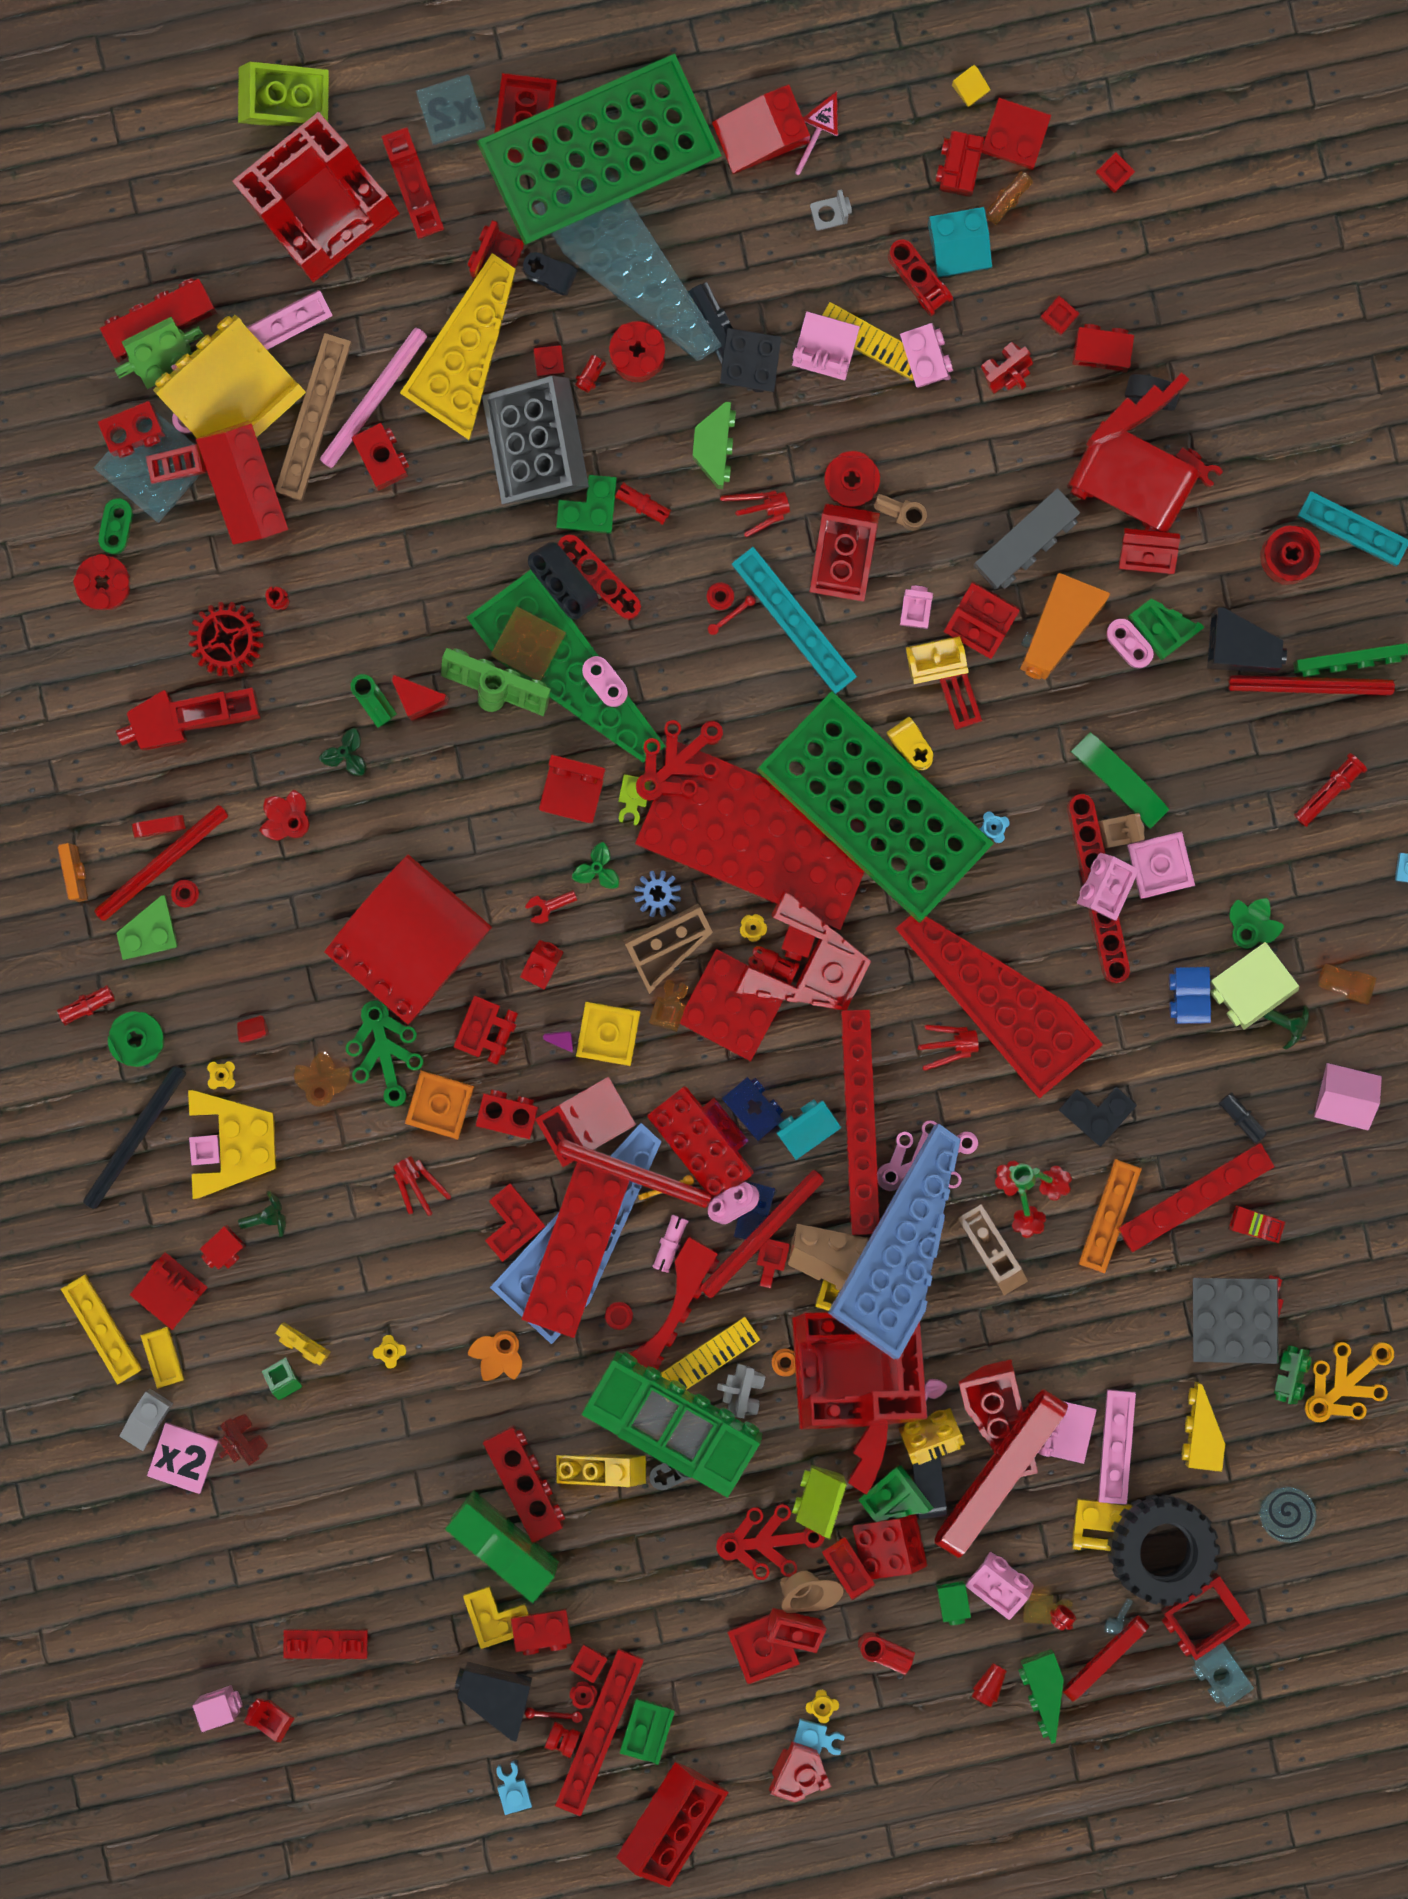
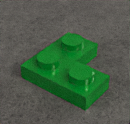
(595, 513)

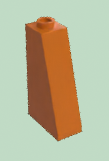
(1063, 620)

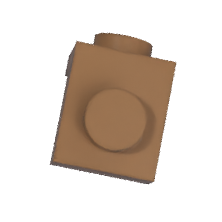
(1121, 830)

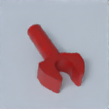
(550, 905)

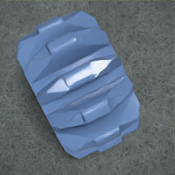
(650, 898)

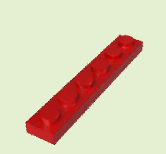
(1195, 1197)
(599, 1732)

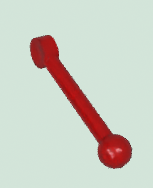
(713, 629)
(575, 1716)

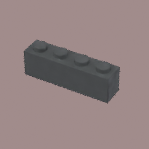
(1026, 539)

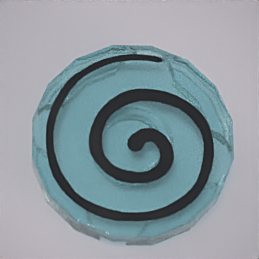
(1287, 1514)

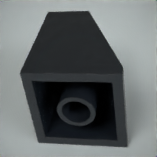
(1242, 645)
(495, 1696)

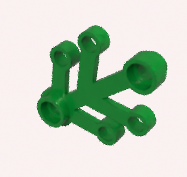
(382, 1048)

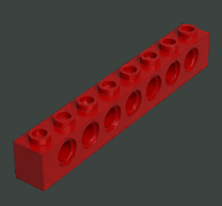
(860, 1121)

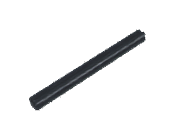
(134, 1137)

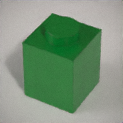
(953, 1602)

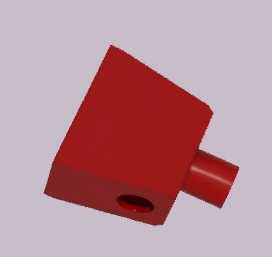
(151, 724)

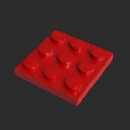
(723, 1014)

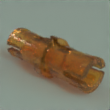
(1008, 197)

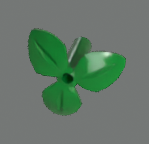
(585, 873)

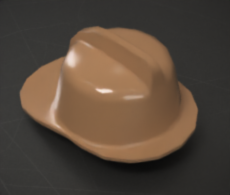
(807, 1593)

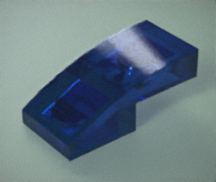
(751, 1220)

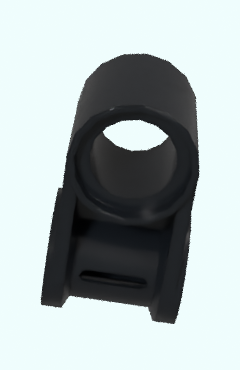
(554, 274)

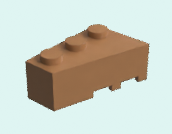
(667, 944)
(825, 1253)

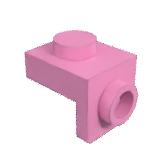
(916, 607)

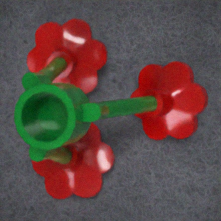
(1021, 1178)

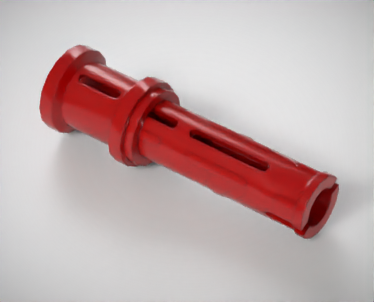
(1339, 780)

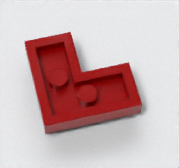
(520, 1223)

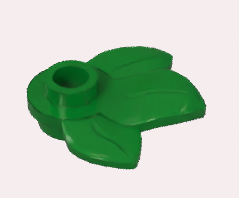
(1256, 920)

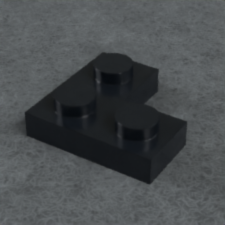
(1098, 1121)

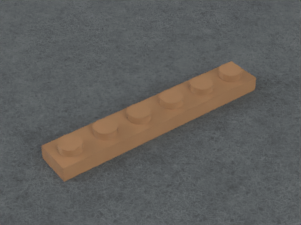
(313, 417)

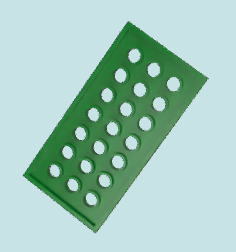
(618, 156)
(876, 825)

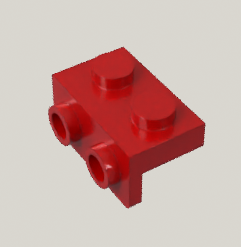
(541, 1631)

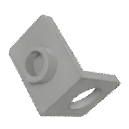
(841, 209)

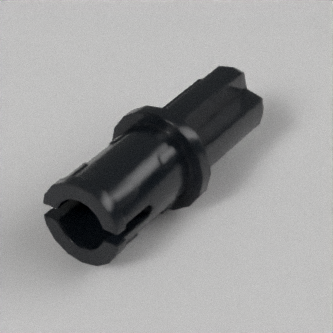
(1242, 1118)

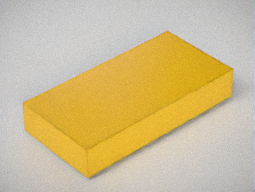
(162, 1357)

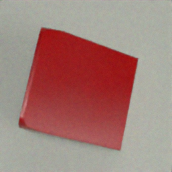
(252, 1029)

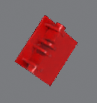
(168, 1290)

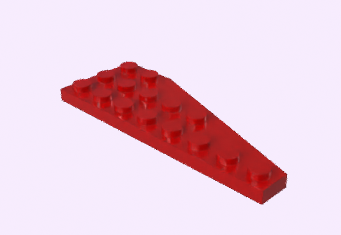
(1021, 1019)

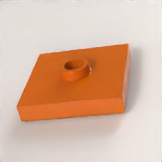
(73, 872)

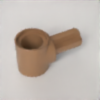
(898, 510)

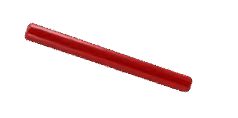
(1311, 685)
(161, 863)
(633, 1173)
(762, 1234)

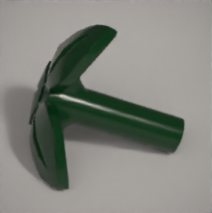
(334, 756)
(1295, 1025)
(270, 1216)

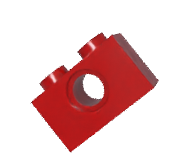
(385, 472)

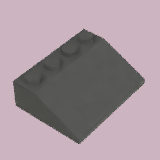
(535, 440)

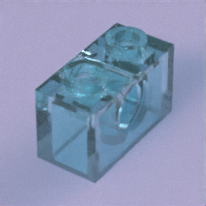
(1235, 1683)

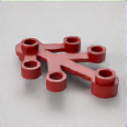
(675, 763)
(764, 1542)

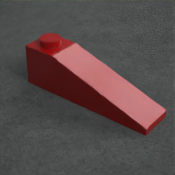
(994, 1403)

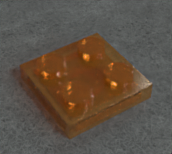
(528, 644)

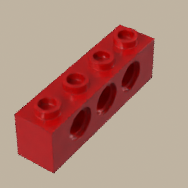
(536, 1525)

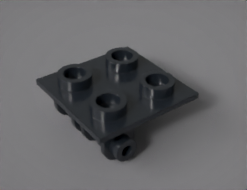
(750, 360)

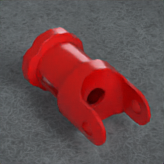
(771, 963)

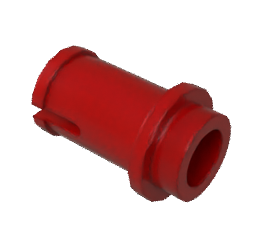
(590, 373)

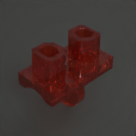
(248, 1450)

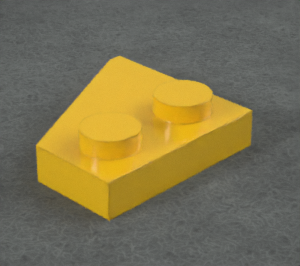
(293, 1338)

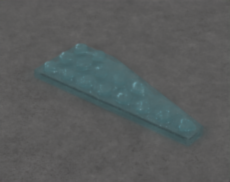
(629, 263)

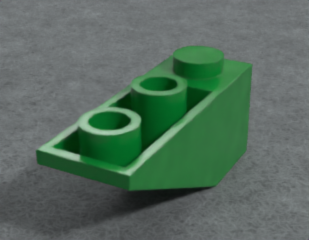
(1046, 1684)

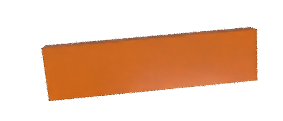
(1109, 1216)

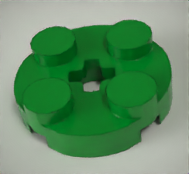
(150, 1045)

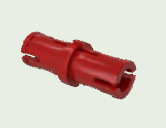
(643, 503)
(272, 593)
(86, 1005)

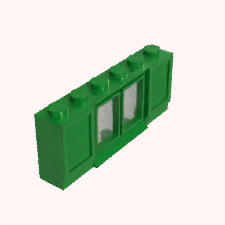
(672, 1423)

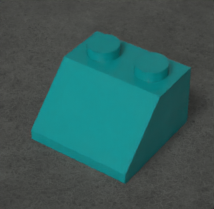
(960, 242)

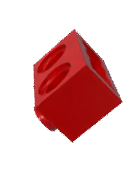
(129, 421)
(506, 1122)

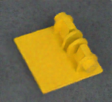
(929, 1433)

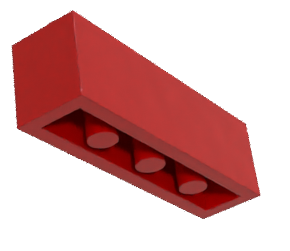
(185, 305)

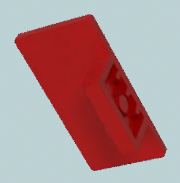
(703, 1140)

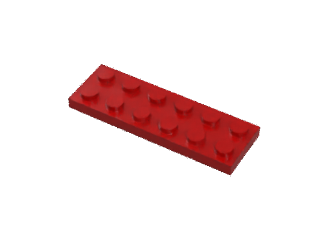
(575, 1250)

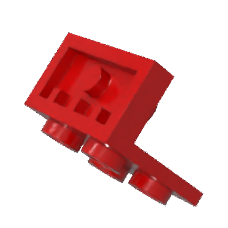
(498, 243)
(572, 789)
(890, 1547)

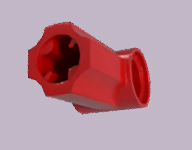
(887, 1654)

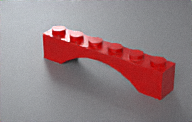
(691, 1267)

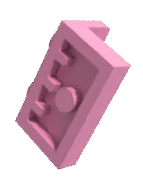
(1107, 885)
(1000, 1585)

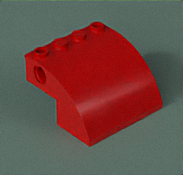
(316, 197)
(407, 939)
(850, 1380)

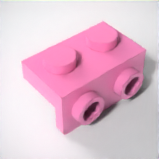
(926, 355)

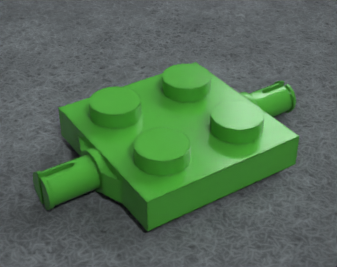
(156, 350)

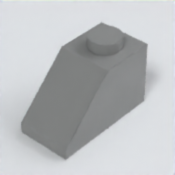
(145, 1419)

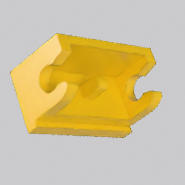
(936, 660)

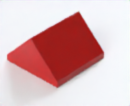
(418, 699)

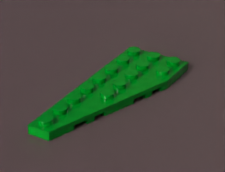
(564, 675)

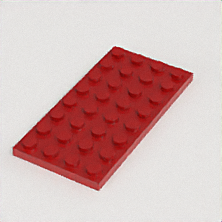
(752, 839)

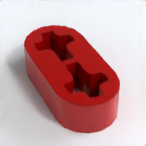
(158, 826)

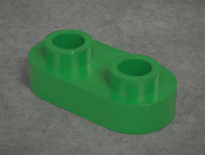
(117, 527)

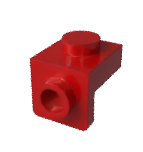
(541, 964)
(269, 1719)

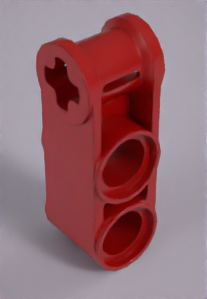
(925, 290)

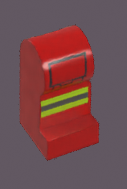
(1256, 1224)

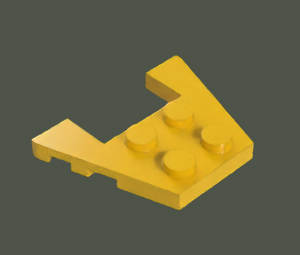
(245, 1142)

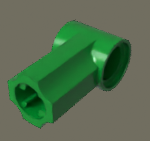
(374, 702)

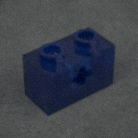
(758, 1124)

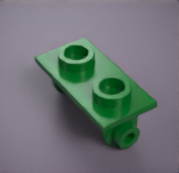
(1297, 1365)

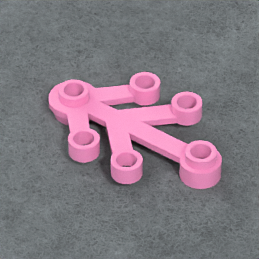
(901, 1171)

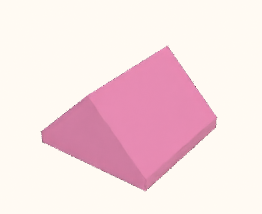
(1348, 1097)

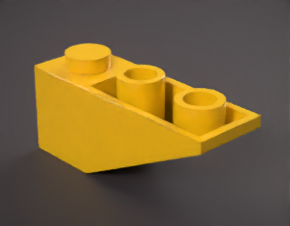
(1205, 1440)
(601, 1470)

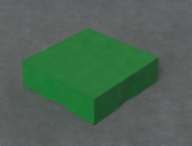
(502, 1546)

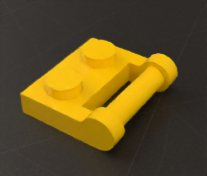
(1095, 1516)

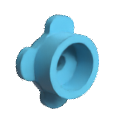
(1001, 824)

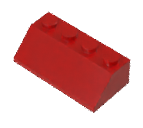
(242, 483)
(671, 1825)

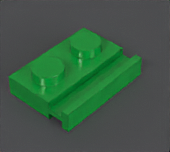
(647, 1731)

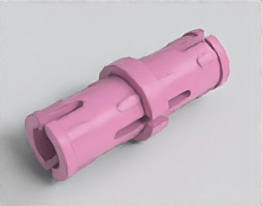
(670, 1243)

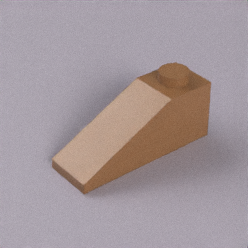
(992, 1249)

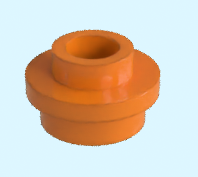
(783, 1371)

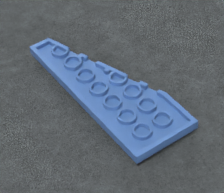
(892, 1276)
(518, 1279)

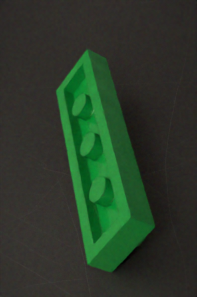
(1339, 662)

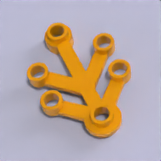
(1345, 1384)

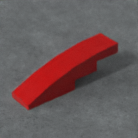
(1131, 415)

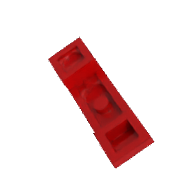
(412, 183)

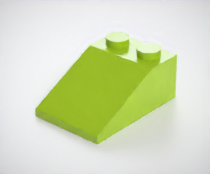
(281, 94)
(819, 1500)

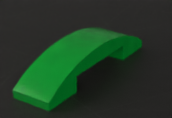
(1120, 779)

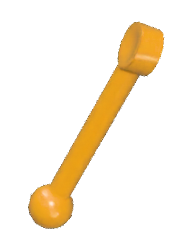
(687, 1180)

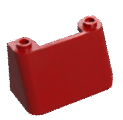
(1135, 480)

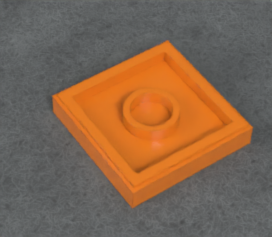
(439, 1104)

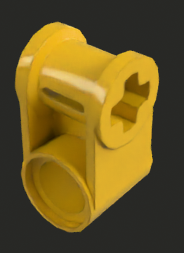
(908, 740)

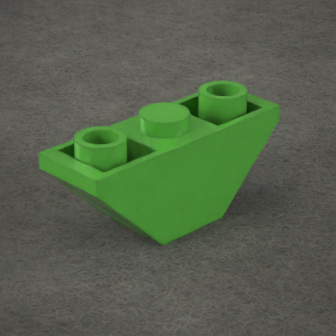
(713, 444)

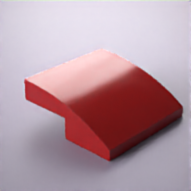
(982, 620)

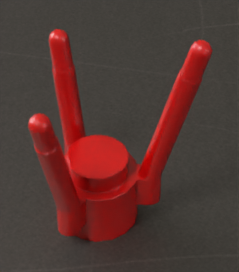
(774, 504)
(965, 1042)
(407, 1172)

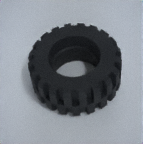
(1197, 1562)

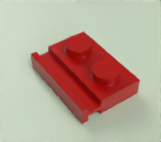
(1149, 551)

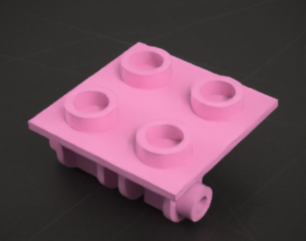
(825, 345)
(1071, 1435)

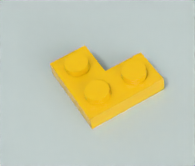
(488, 1623)

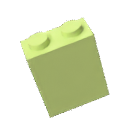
(1253, 986)

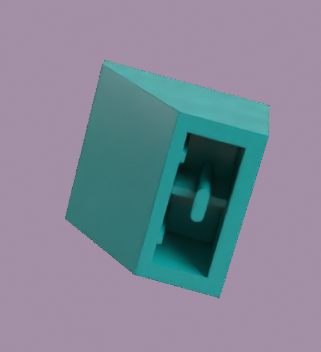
(807, 1129)

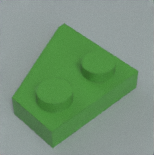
(148, 931)

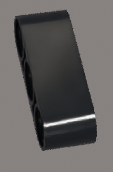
(563, 580)
(929, 1480)

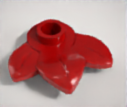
(282, 814)

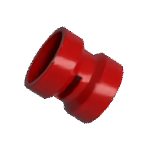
(568, 1741)

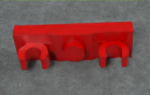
(325, 1644)

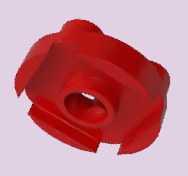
(863, 468)
(86, 582)

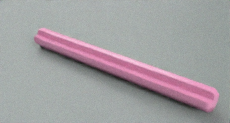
(373, 397)

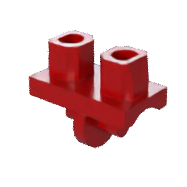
(1011, 371)

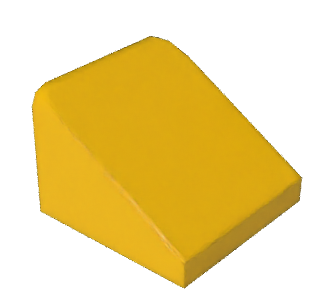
(970, 85)

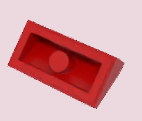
(795, 1630)

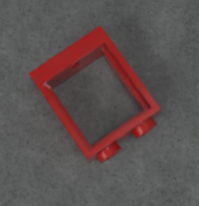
(1239, 1622)

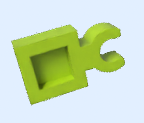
(629, 796)

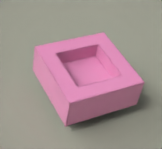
(204, 1150)

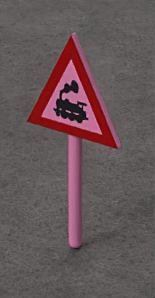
(824, 118)

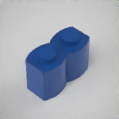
(1191, 995)

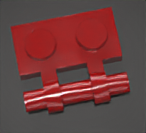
(477, 1026)

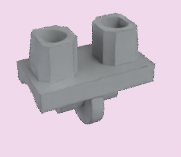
(738, 1389)

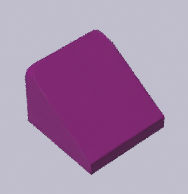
(560, 1039)

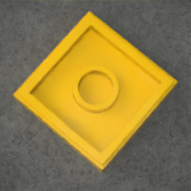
(608, 1033)

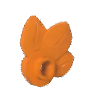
(495, 1358)

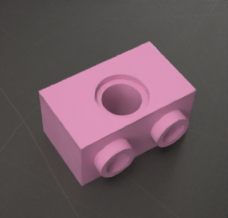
(217, 1708)

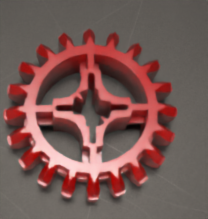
(237, 633)

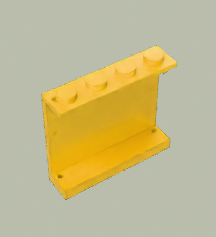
(228, 383)

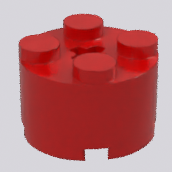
(628, 338)
(1305, 561)

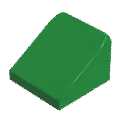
(281, 1379)

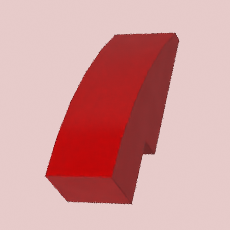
(215, 710)
(871, 1451)

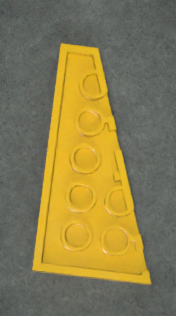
(458, 362)

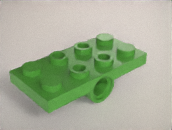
(495, 684)

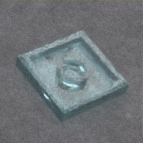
(450, 109)

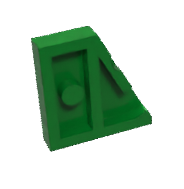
(1163, 627)

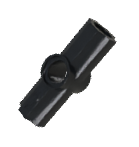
(712, 313)

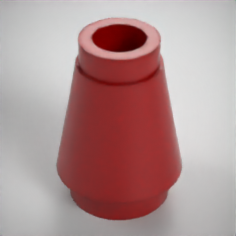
(989, 1685)

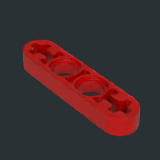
(603, 573)
(1105, 1658)

